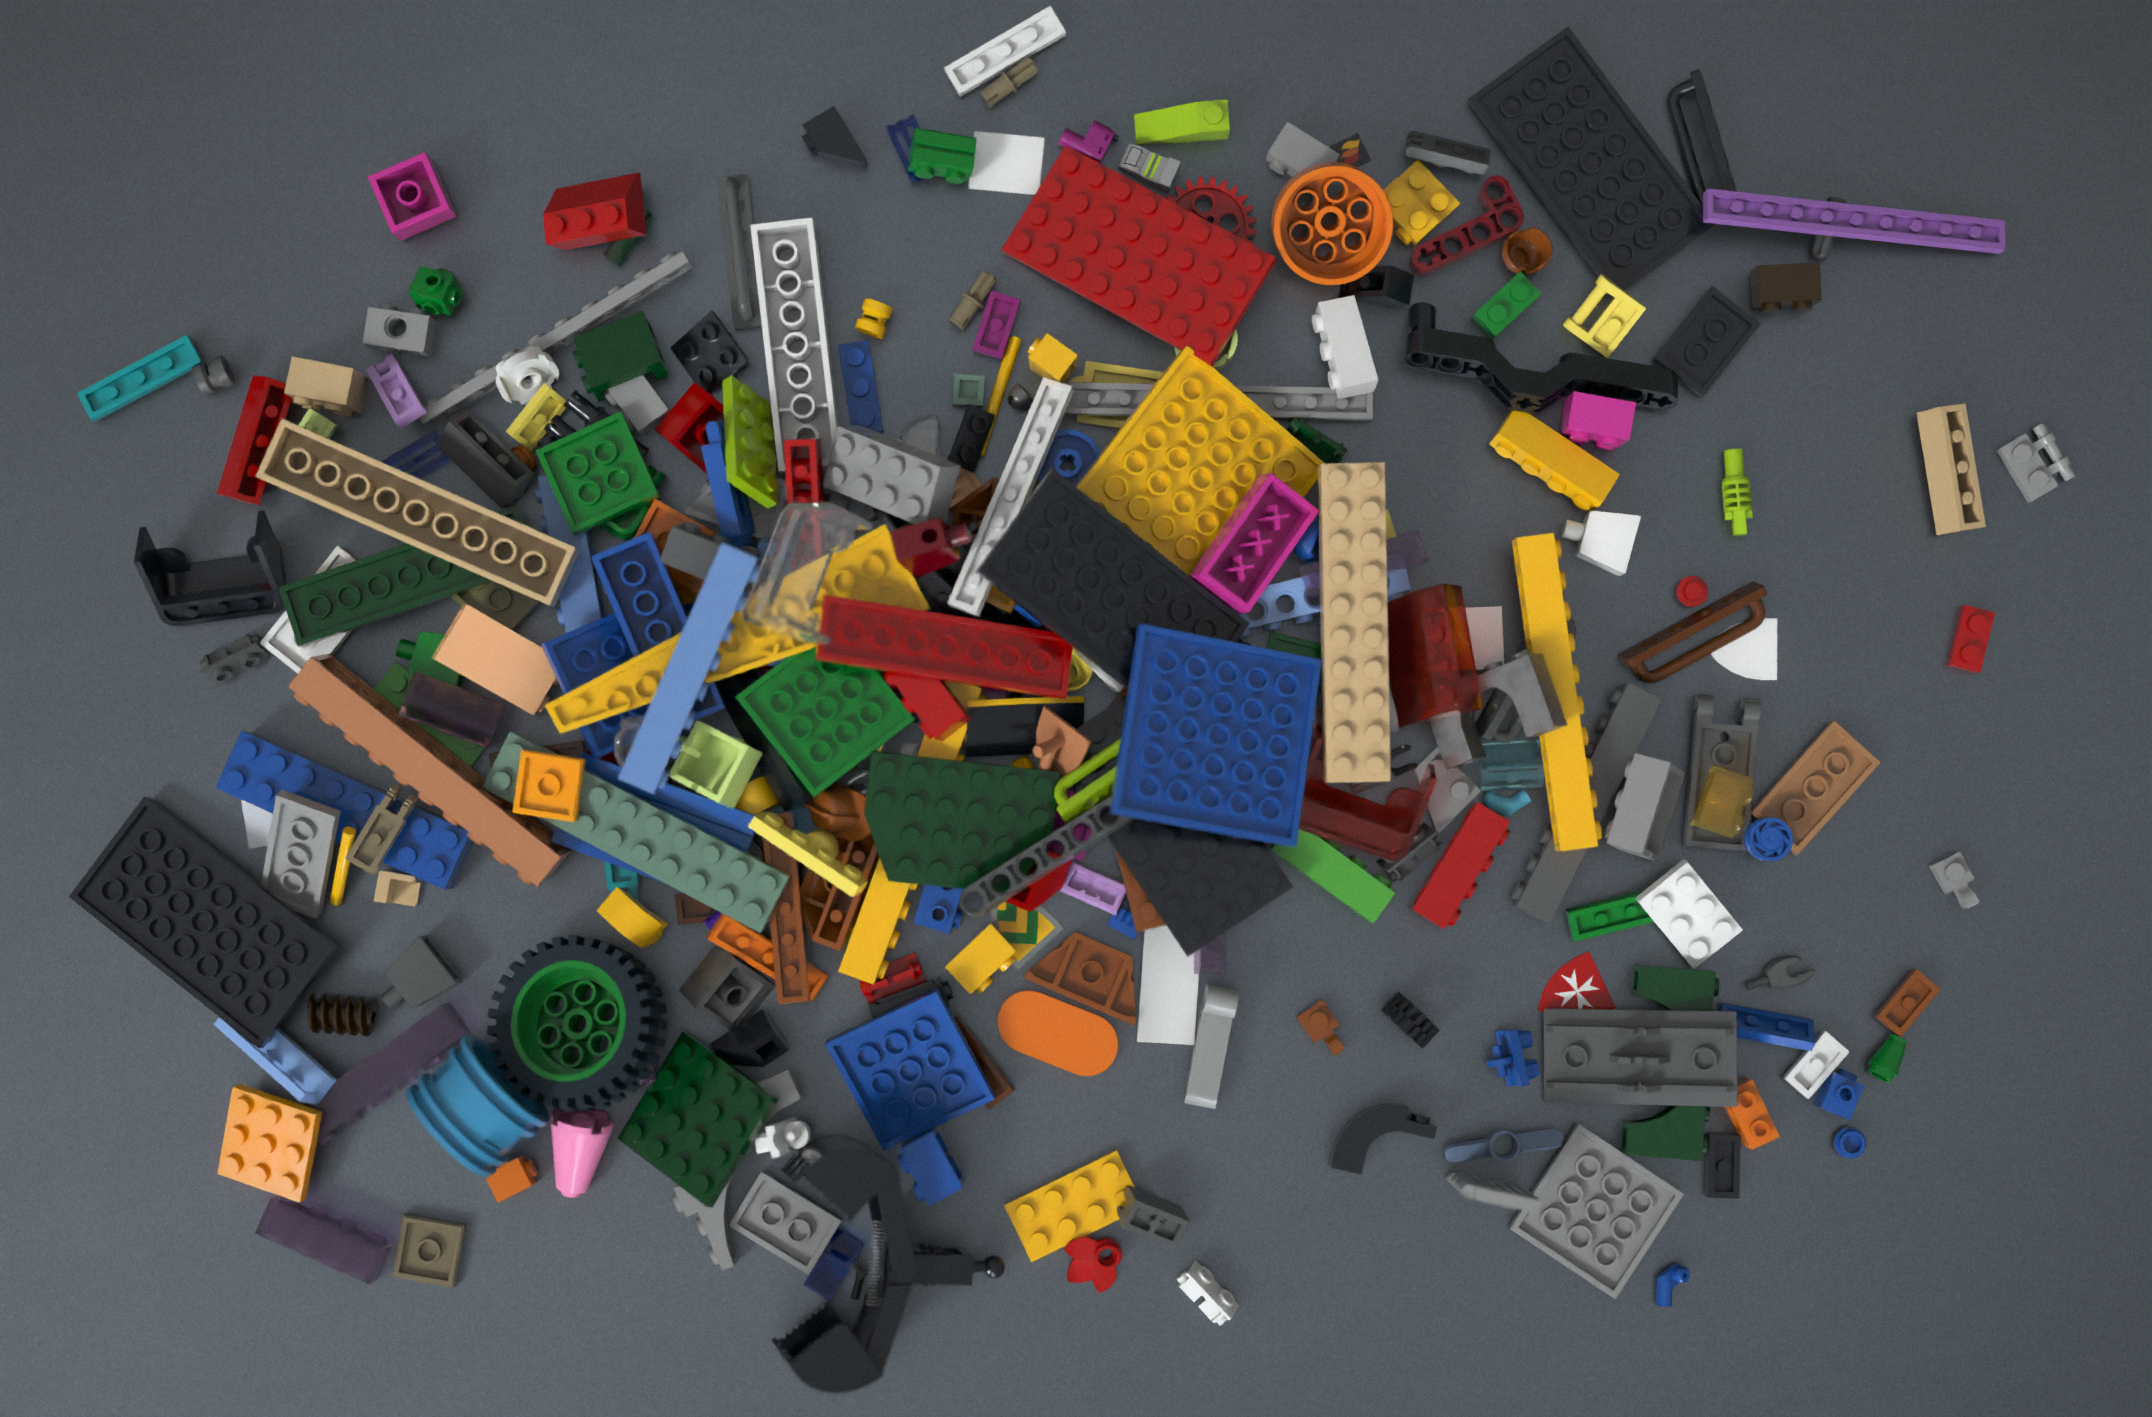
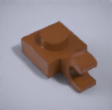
(1319, 1024)

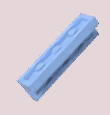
(286, 1064)

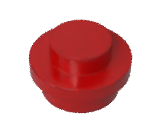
(1692, 591)

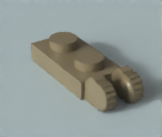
(380, 832)

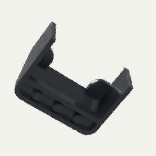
(940, 583)
(212, 588)

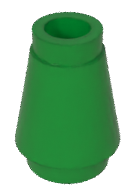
(1887, 1059)

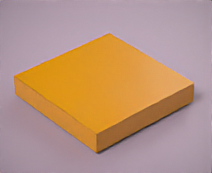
(549, 785)

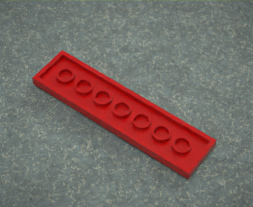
(944, 647)

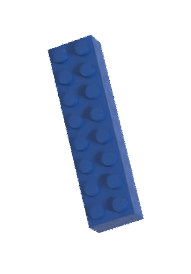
(424, 848)

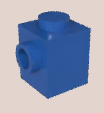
(1839, 1094)

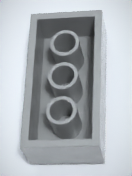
(890, 475)

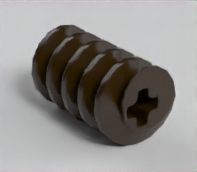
(341, 1016)

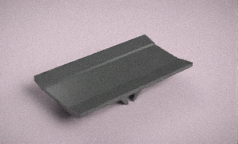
(1640, 1057)

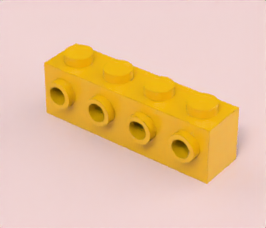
(1554, 460)

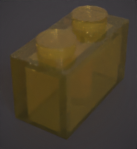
(1723, 802)

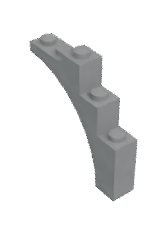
(714, 1220)

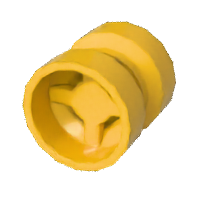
(873, 318)

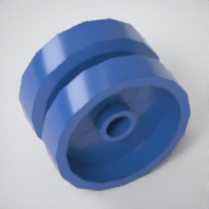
(1070, 447)

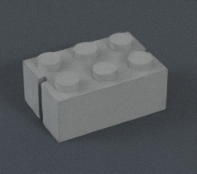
(1645, 807)

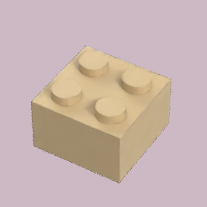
(326, 386)

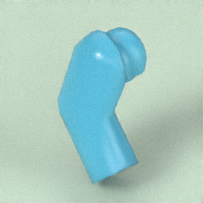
(1504, 805)

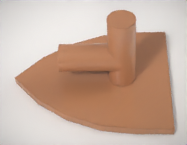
(1059, 744)

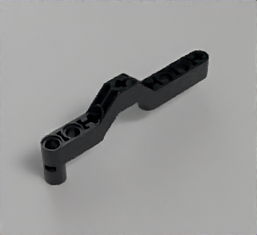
(1529, 389)

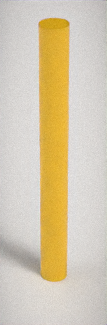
(1001, 382)

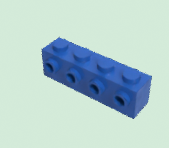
(939, 908)

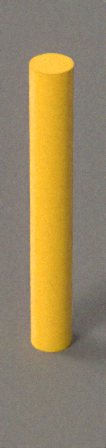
(342, 866)

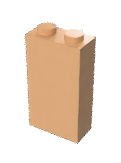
(497, 659)

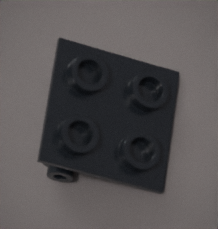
(709, 353)

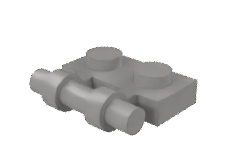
(2027, 466)

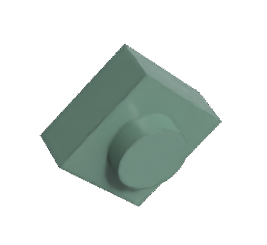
(968, 390)

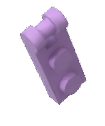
(396, 391)

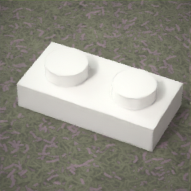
(1816, 1065)

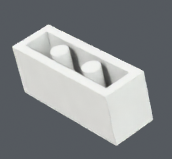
(1345, 347)

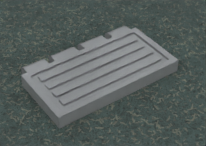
(1494, 1191)

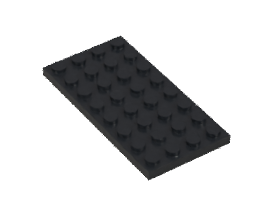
(1590, 161)
(1097, 579)
(1191, 876)
(203, 922)

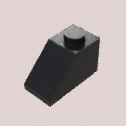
(832, 139)
(1381, 287)

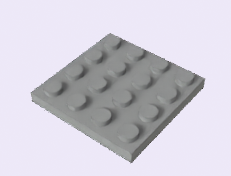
(1597, 1211)

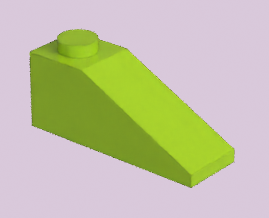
(1183, 123)

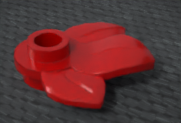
(1090, 1265)

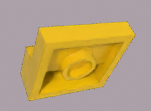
(1418, 203)

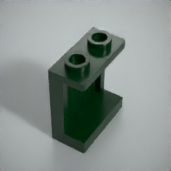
(618, 354)

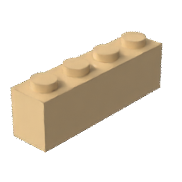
(1951, 469)

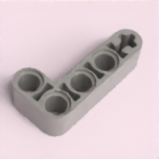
(1210, 1045)

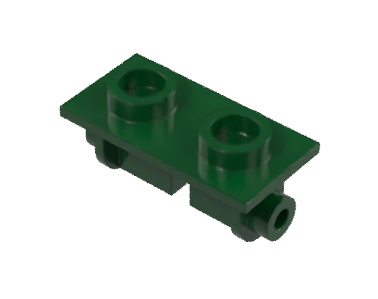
(1316, 442)

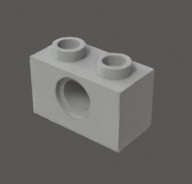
(415, 341)

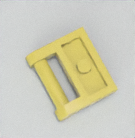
(1612, 323)

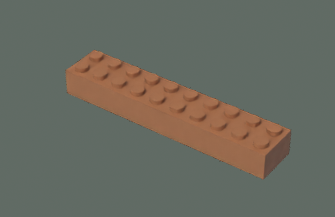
(427, 767)

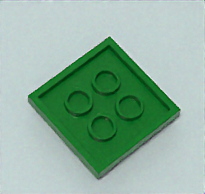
(597, 473)

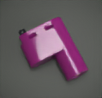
(1094, 144)

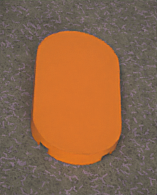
(1057, 1033)

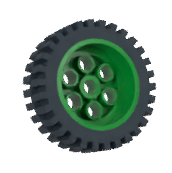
(530, 1015)

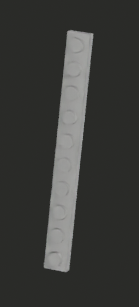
(565, 330)
(1276, 401)

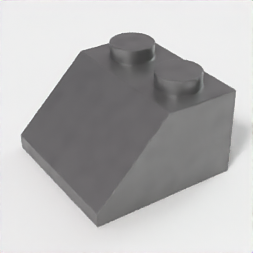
(726, 988)

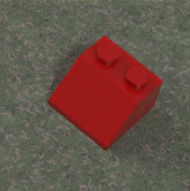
(687, 423)

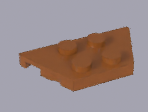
(1089, 975)

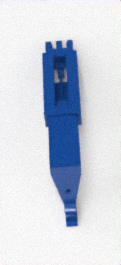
(729, 502)

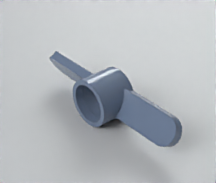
(1523, 1143)

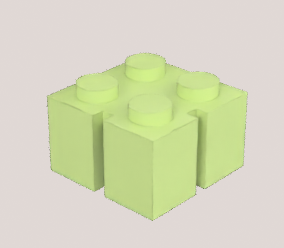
(722, 766)

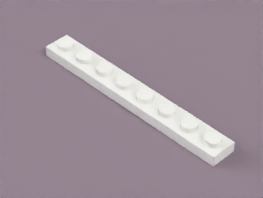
(1012, 490)

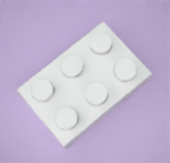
(1689, 913)

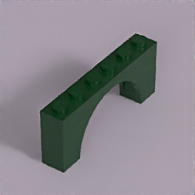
(1675, 1130)

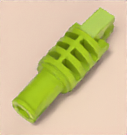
(1736, 492)

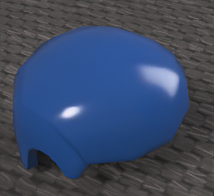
(1308, 545)

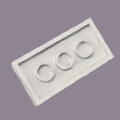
(281, 639)

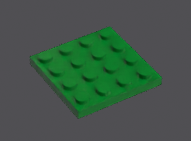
(823, 715)

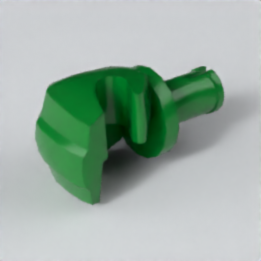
(627, 527)

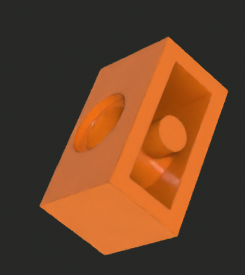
(1751, 1116)

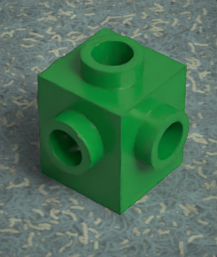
(435, 291)

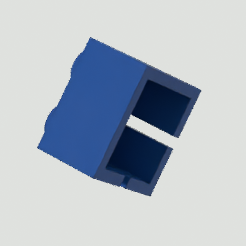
(932, 1170)

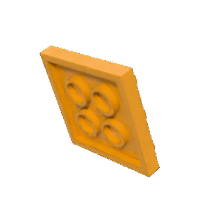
(269, 1142)

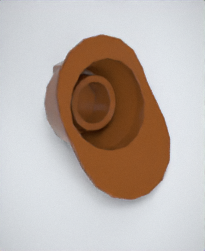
(840, 812)

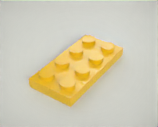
(1070, 1205)

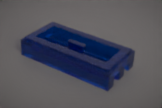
(902, 125)
(430, 465)

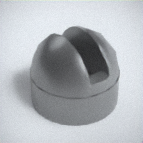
(1019, 398)

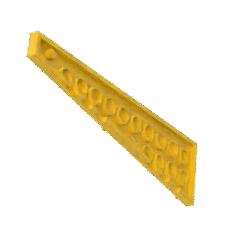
(861, 572)

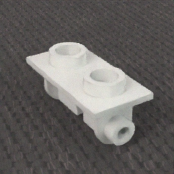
(1218, 1302)

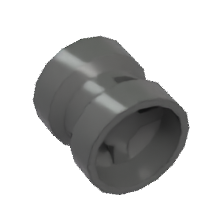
(213, 375)

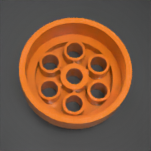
(1343, 262)

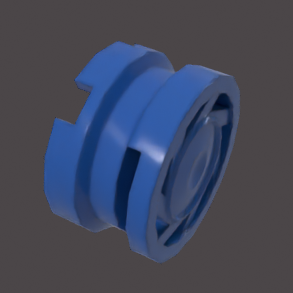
(1768, 839)

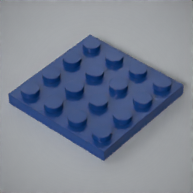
(585, 656)
(910, 1069)

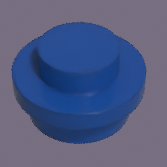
(1849, 1142)

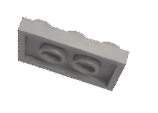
(785, 1222)

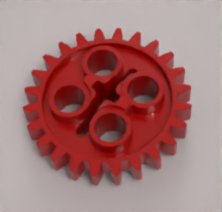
(1223, 204)

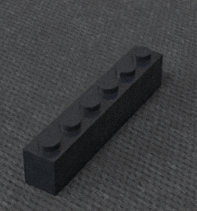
(779, 775)

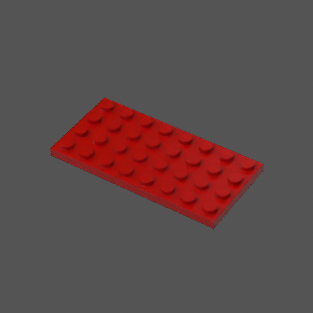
(1139, 255)

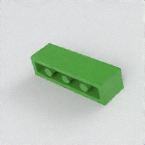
(1338, 874)

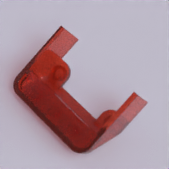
(1358, 822)

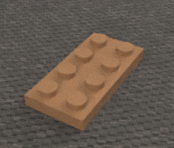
(1817, 784)

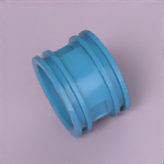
(474, 1108)

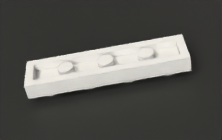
(1005, 51)

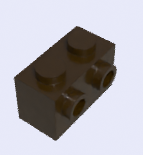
(1785, 286)

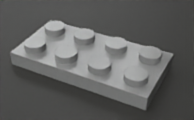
(300, 852)

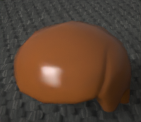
(1527, 251)

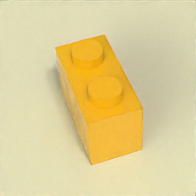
(1052, 359)
(981, 959)

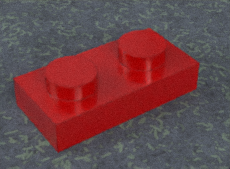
(1970, 639)

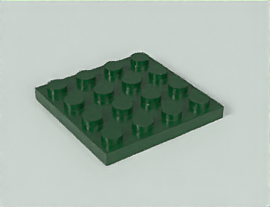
(697, 1119)

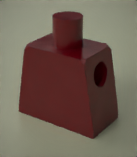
(928, 545)

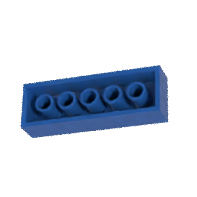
(648, 603)

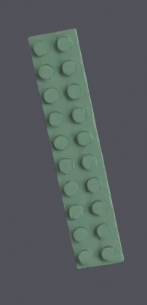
(657, 842)

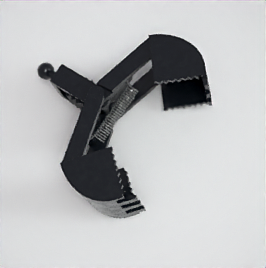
(823, 1347)

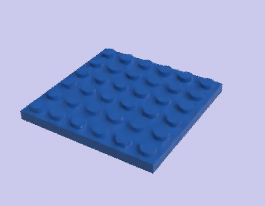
(1216, 736)

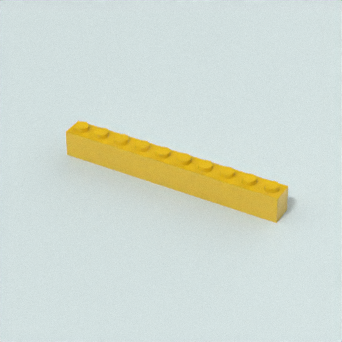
(1563, 749)
(887, 899)

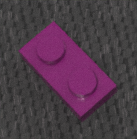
(996, 325)

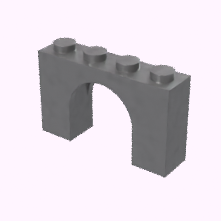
(1533, 694)

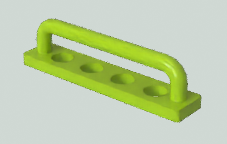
(1096, 792)

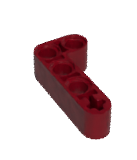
(1464, 233)

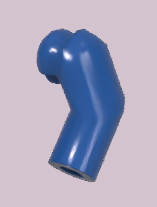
(1667, 1281)

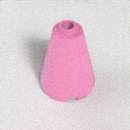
(578, 1147)

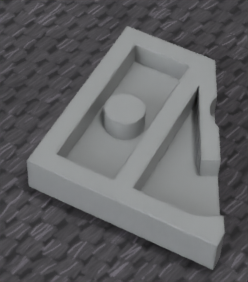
(1451, 792)

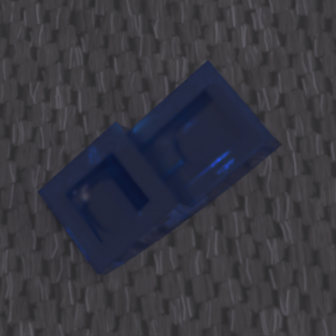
(833, 1264)

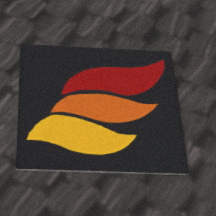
(1351, 151)

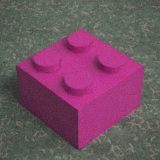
(412, 196)
(1596, 420)

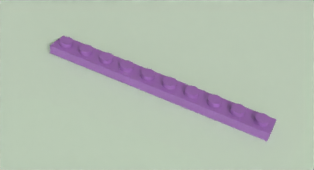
(1853, 221)

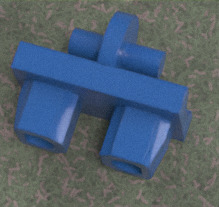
(1510, 1059)

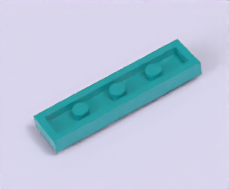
(140, 378)

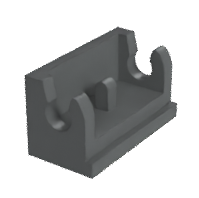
(1152, 1217)

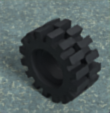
(1410, 1020)

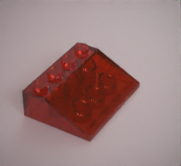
(1431, 656)

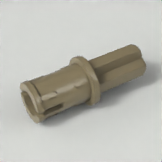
(1009, 81)
(972, 300)

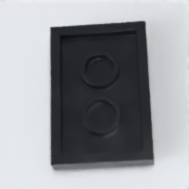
(1707, 341)

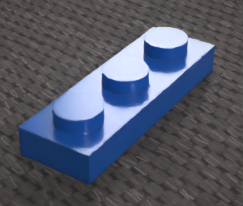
(860, 385)
(1773, 1027)

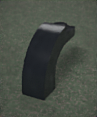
(1367, 1125)

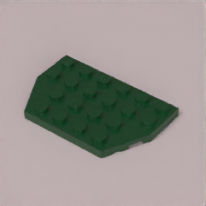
(955, 817)

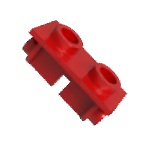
(900, 975)

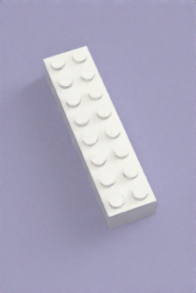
(795, 334)

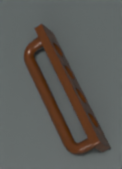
(1692, 624)

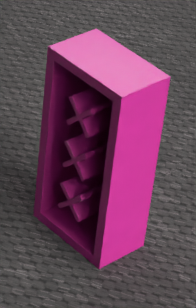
(1254, 543)

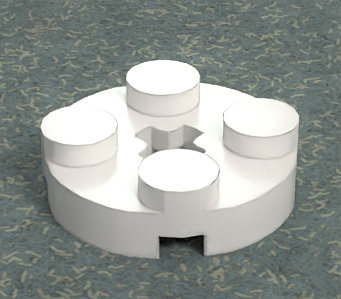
(530, 362)

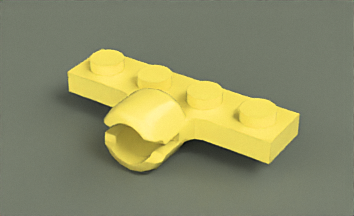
(814, 850)

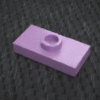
(1094, 888)

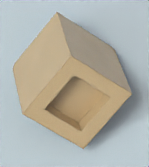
(398, 888)

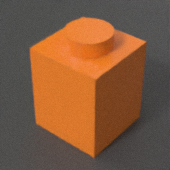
(512, 1178)

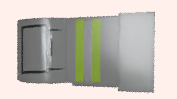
(1149, 167)

